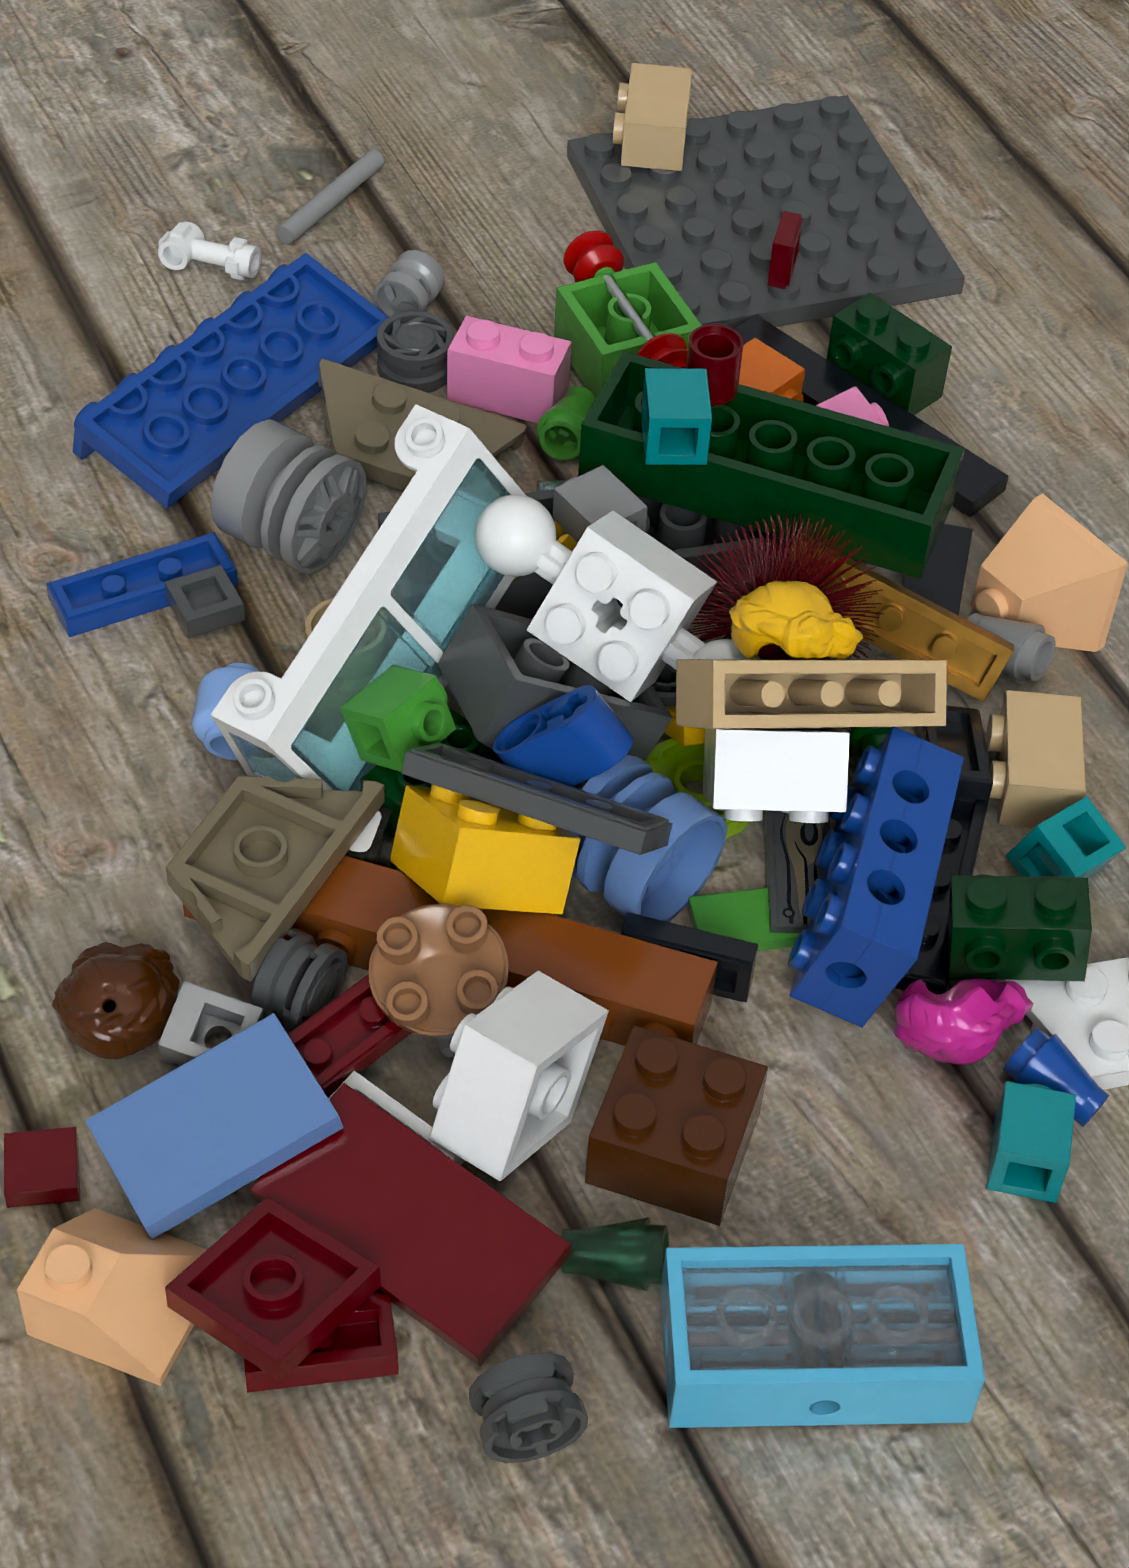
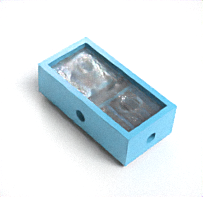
(819, 1335)

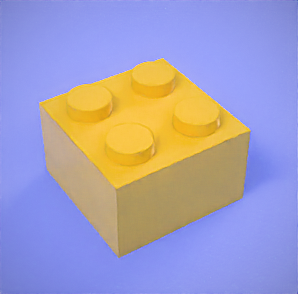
(482, 853)

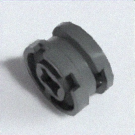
(415, 350)
(298, 978)
(528, 1407)

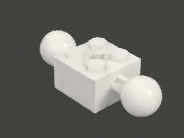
(581, 611)

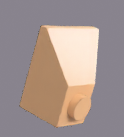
(1052, 576)
(104, 1294)

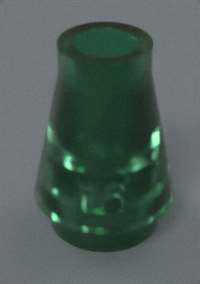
(619, 1252)

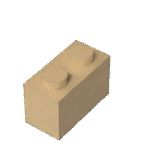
(653, 116)
(1037, 756)

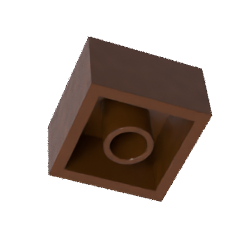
(675, 1125)

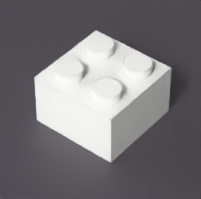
(776, 771)
(516, 1074)

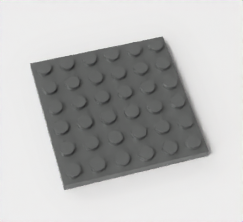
(720, 215)

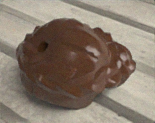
(138, 982)

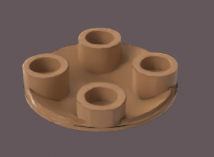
(437, 967)

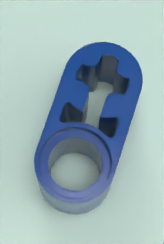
(565, 738)

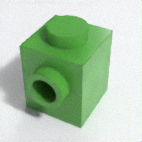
(397, 714)

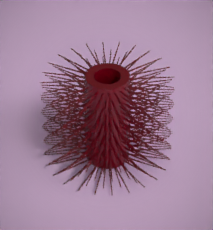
(779, 573)

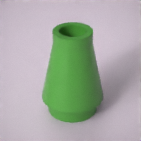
(561, 425)

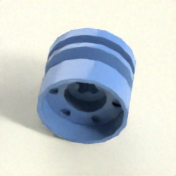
(662, 879)

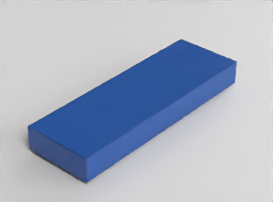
(133, 584)

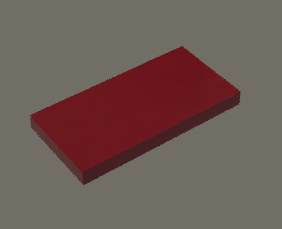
(442, 1237)

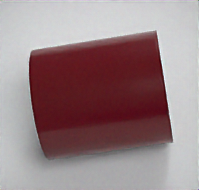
(720, 353)

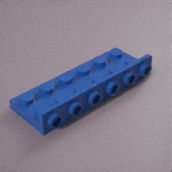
(234, 371)

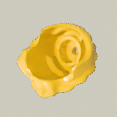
(795, 619)

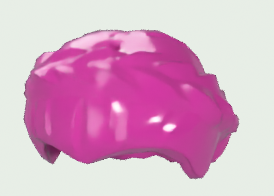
(961, 1022)

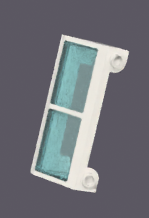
(390, 611)

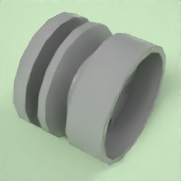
(288, 496)

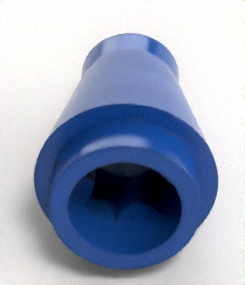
(1052, 1064)

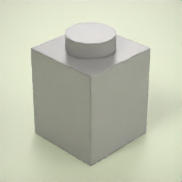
(591, 497)

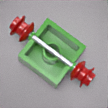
(618, 311)

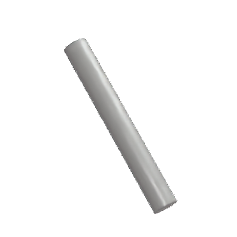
(330, 196)

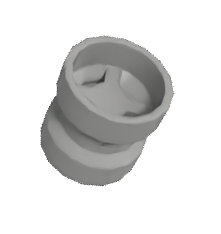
(410, 285)

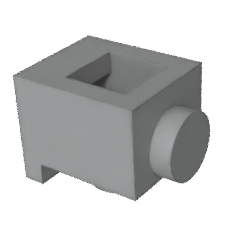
(198, 1016)

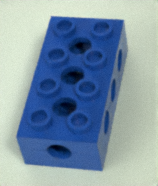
(876, 878)

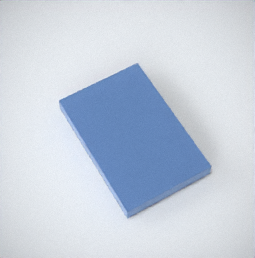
(213, 1125)

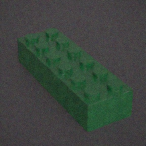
(787, 460)

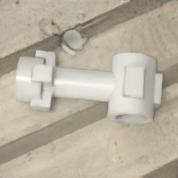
(188, 243)

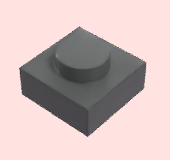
(204, 601)

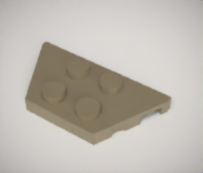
(368, 411)
(265, 859)

